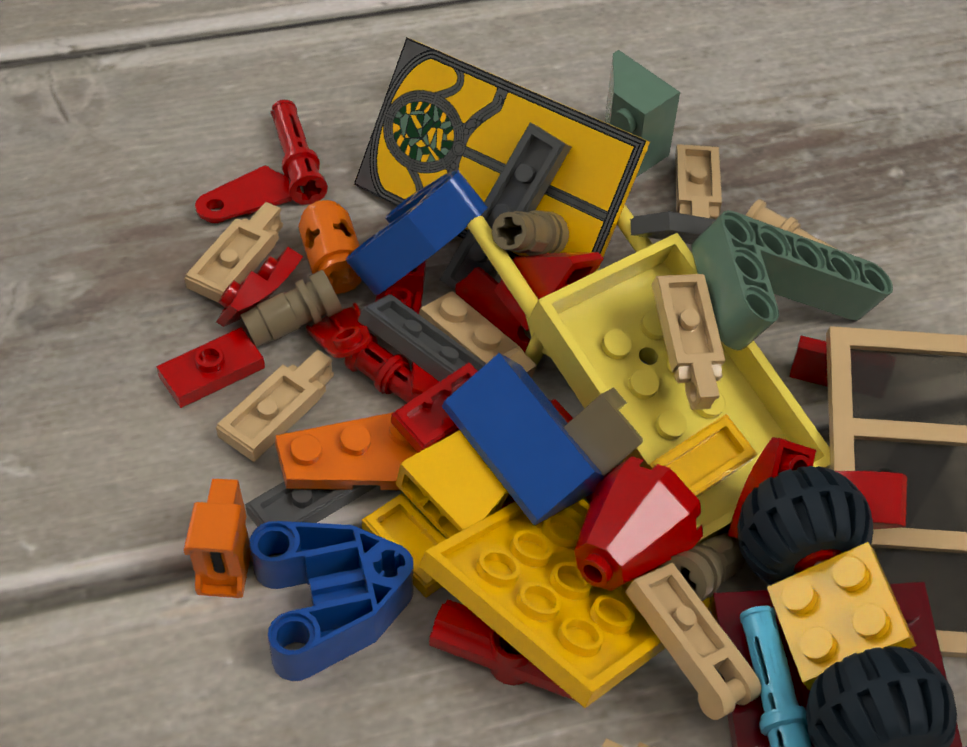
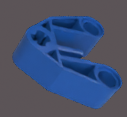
(416, 231)
(354, 585)

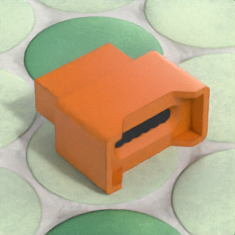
(219, 541)

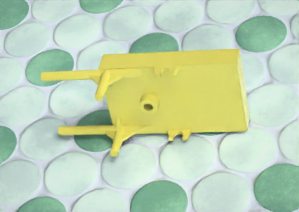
(611, 323)

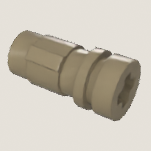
(530, 232)
(292, 309)
(709, 564)

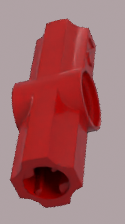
(468, 637)

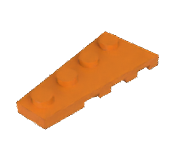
(343, 455)

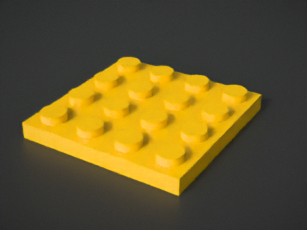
(535, 598)

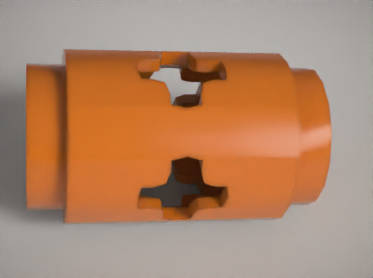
(328, 241)

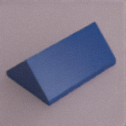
(522, 439)

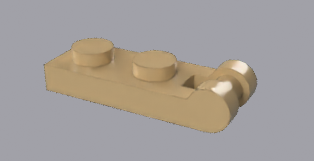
(695, 641)

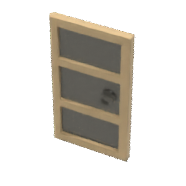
(904, 410)

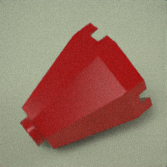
(636, 524)

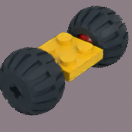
(845, 630)

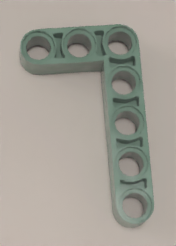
(754, 260)

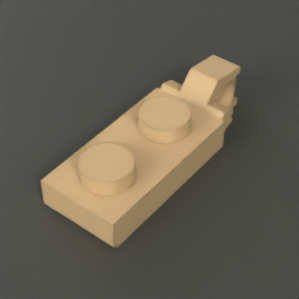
(698, 181)
(235, 253)
(473, 330)
(690, 336)
(275, 405)

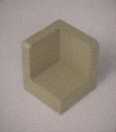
(604, 431)

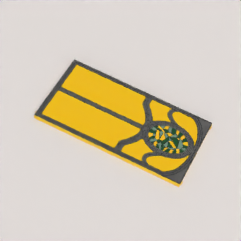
(465, 119)

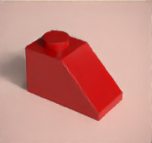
(547, 274)

